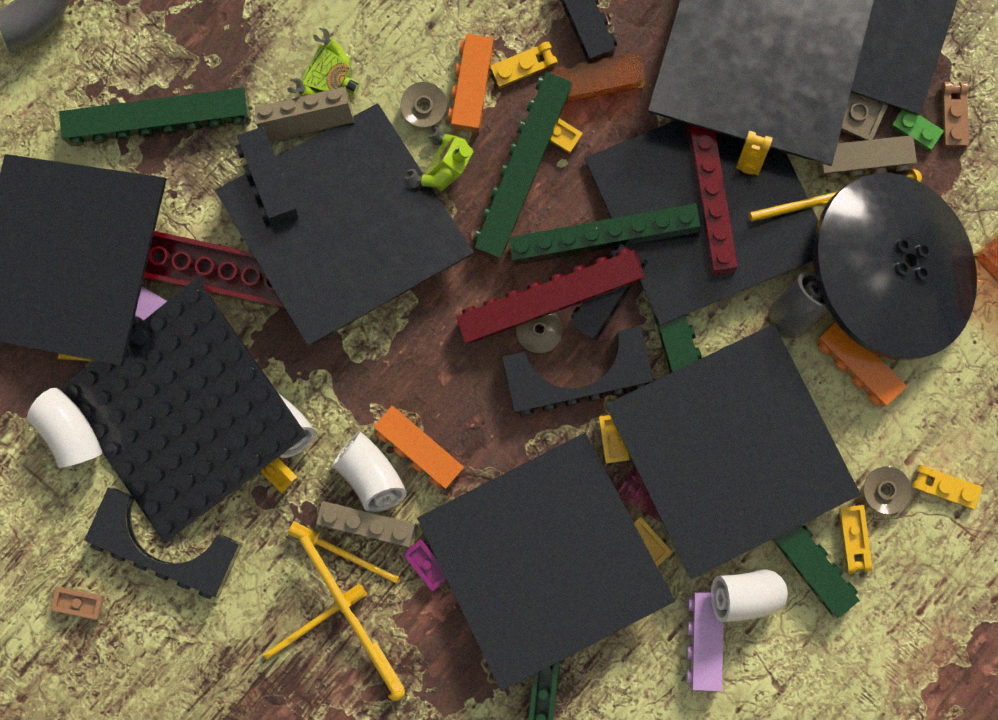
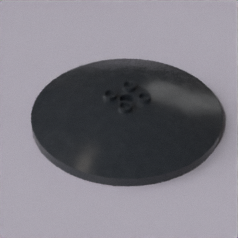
(864, 270)

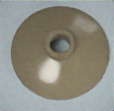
(419, 94)
(541, 342)
(898, 486)

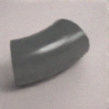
(28, 20)
(798, 307)

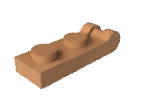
(955, 115)

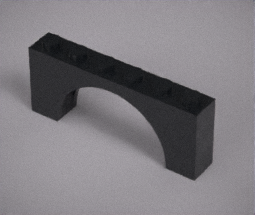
(628, 370)
(114, 533)

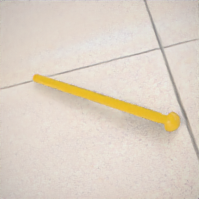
(807, 203)
(373, 650)

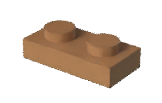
(77, 602)

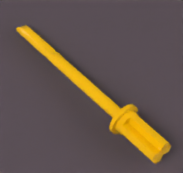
(298, 531)
(352, 595)

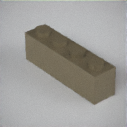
(305, 114)
(870, 156)
(366, 523)

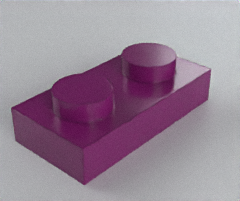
(425, 564)

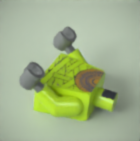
(327, 70)
(447, 163)

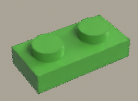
(923, 131)

